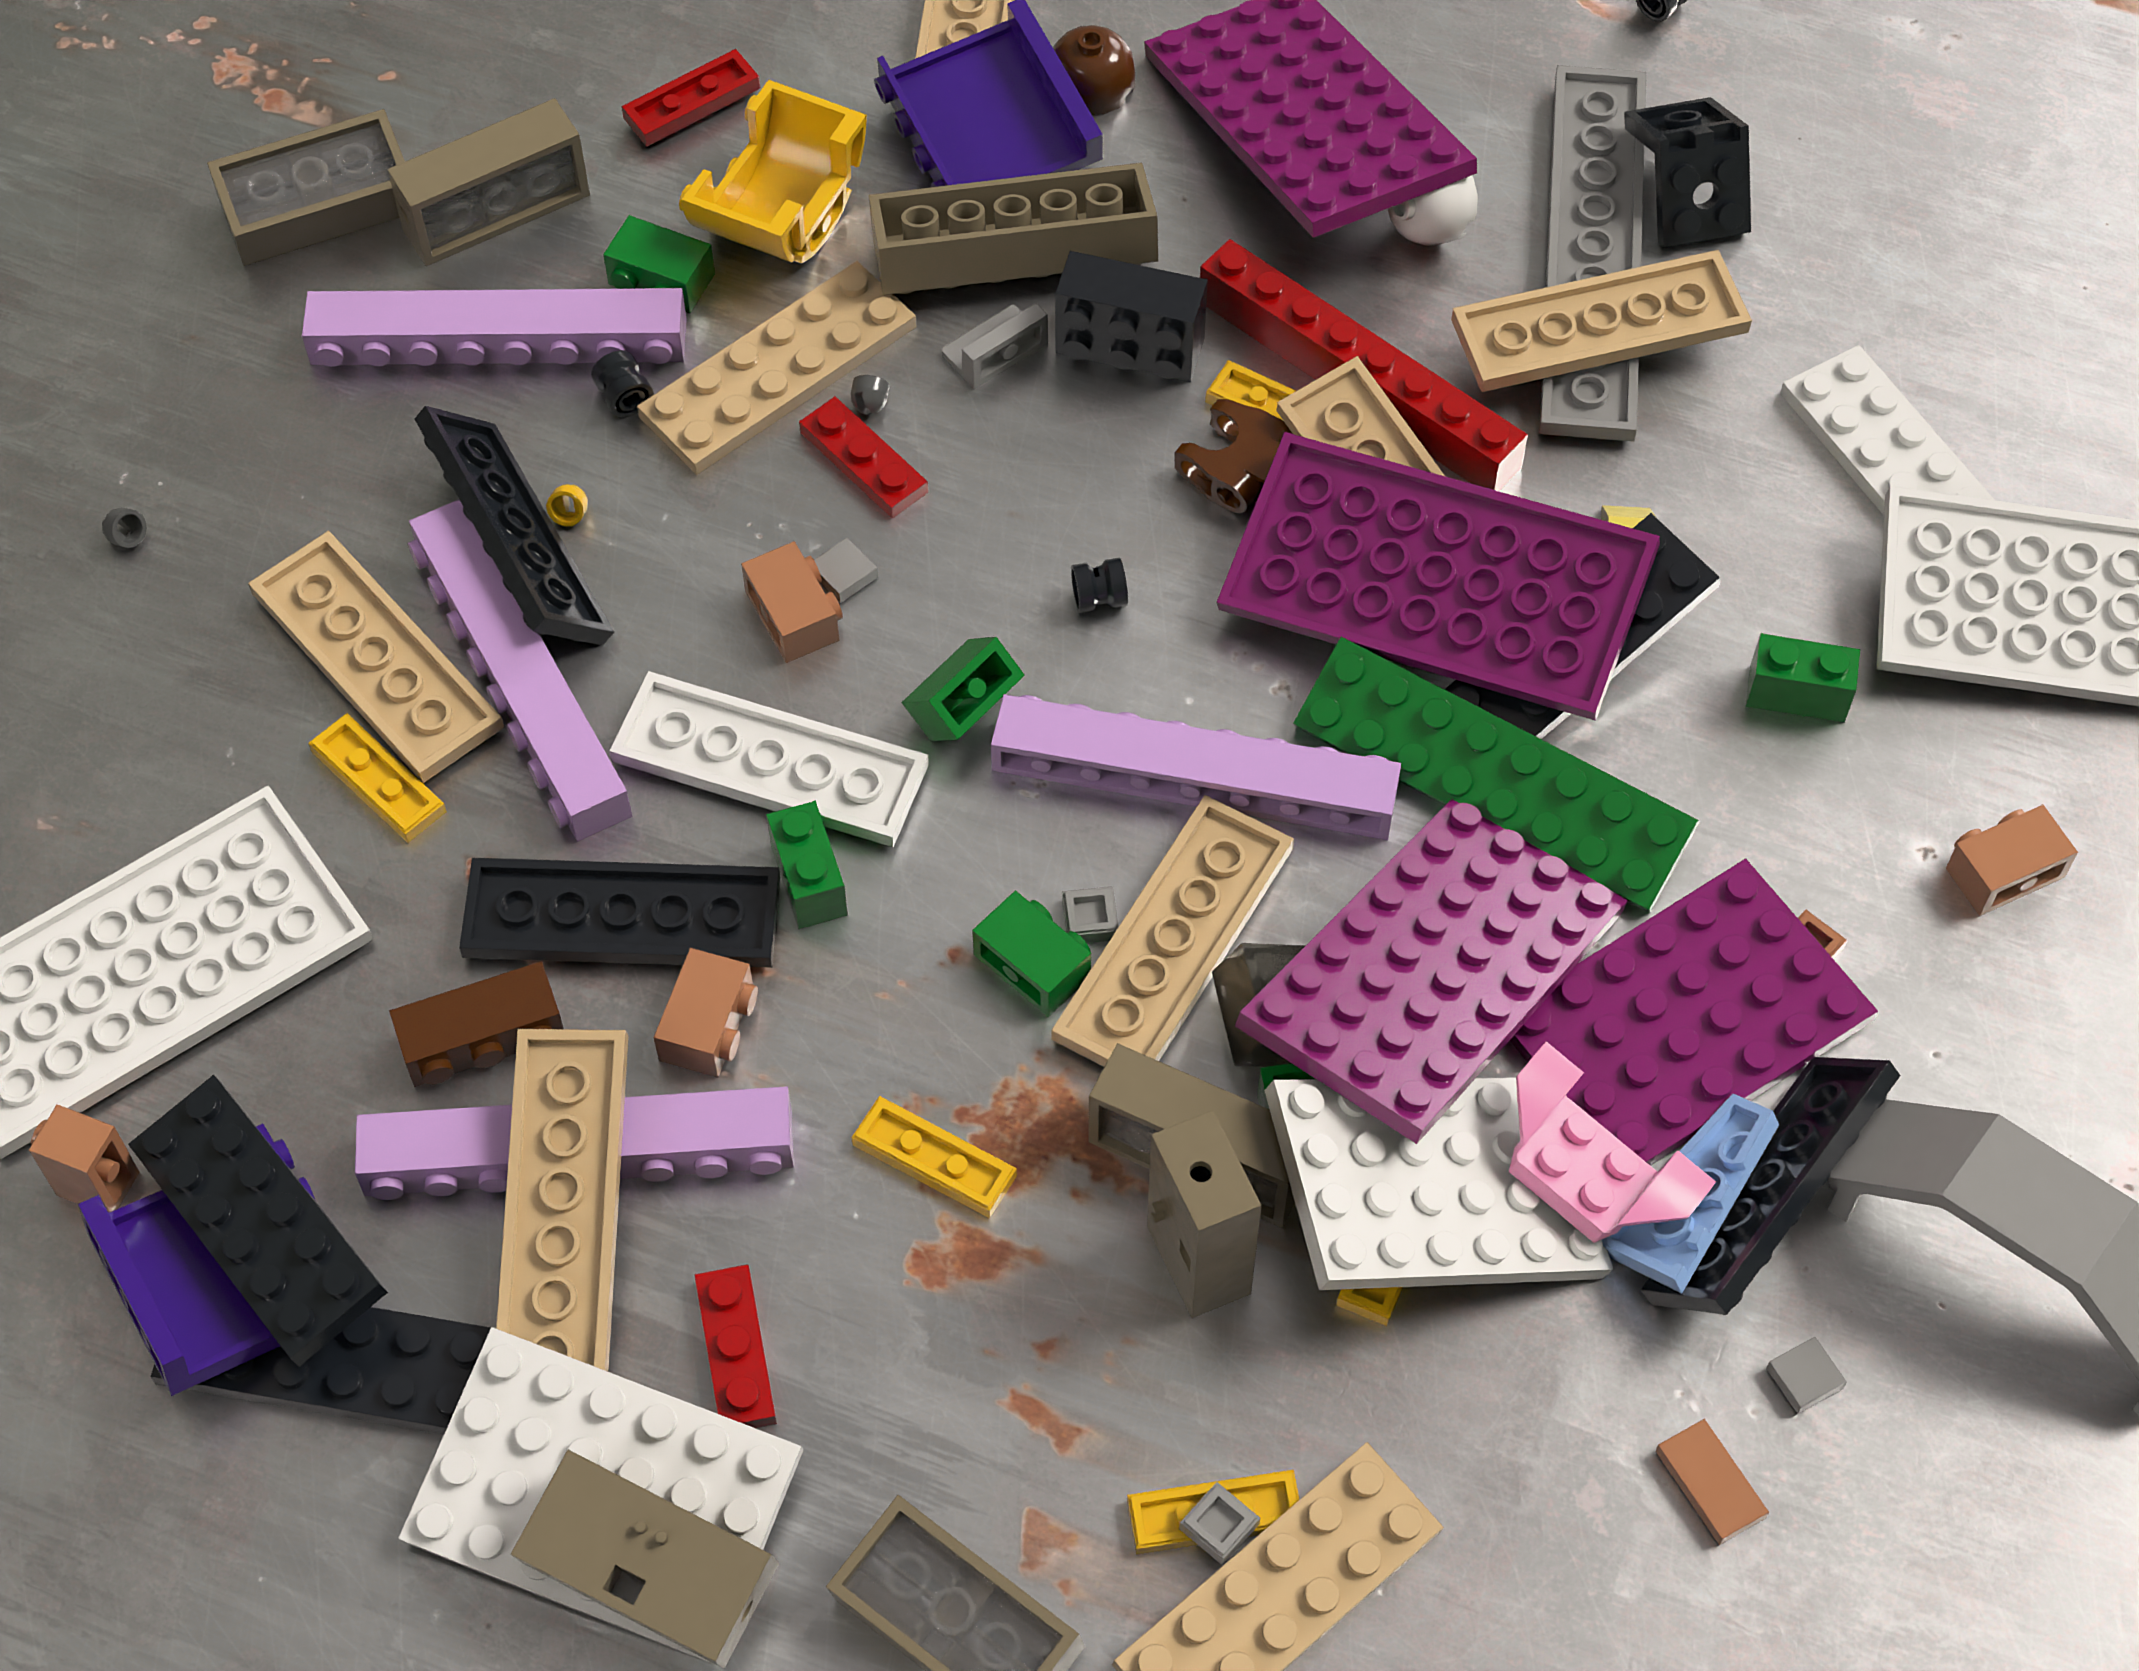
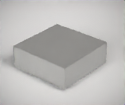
(845, 569)
(1091, 913)
(1806, 1375)
(1219, 1523)

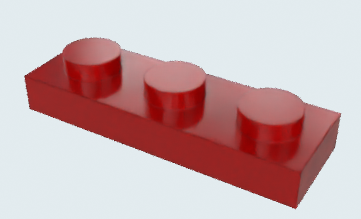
(691, 97)
(863, 457)
(735, 1346)

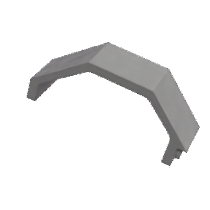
(2011, 1193)

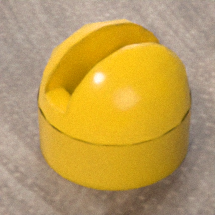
(558, 505)

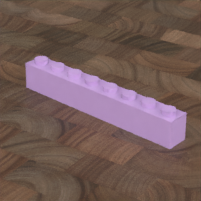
(493, 326)
(521, 674)
(1187, 762)
(660, 1139)

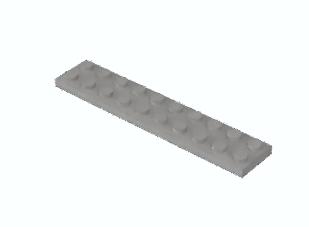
(1593, 234)

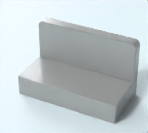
(997, 343)

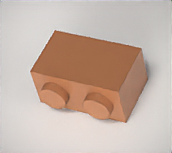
(791, 601)
(2010, 859)
(705, 1012)
(83, 1158)

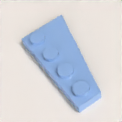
(1727, 1152)

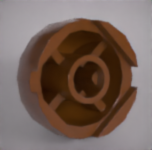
(1098, 66)

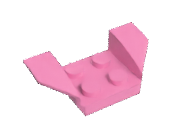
(1584, 1167)

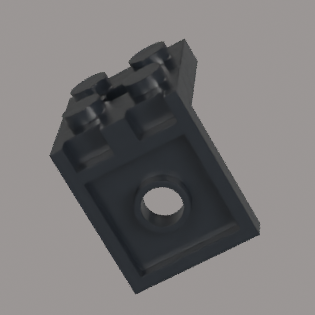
(1694, 146)

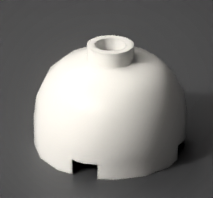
(1437, 215)

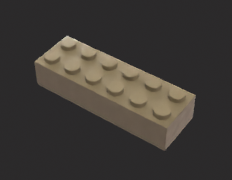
(1011, 227)

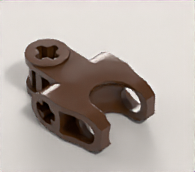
(1235, 473)

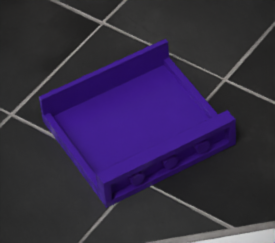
(991, 106)
(176, 1289)

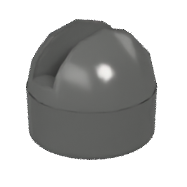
(869, 393)
(130, 520)

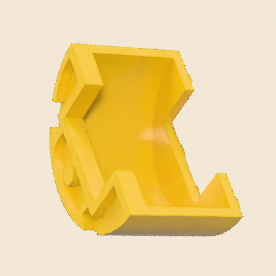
(788, 179)

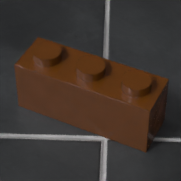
(473, 1023)

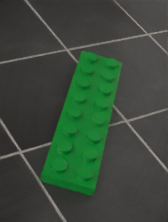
(1506, 773)

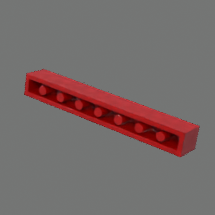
(1321, 338)

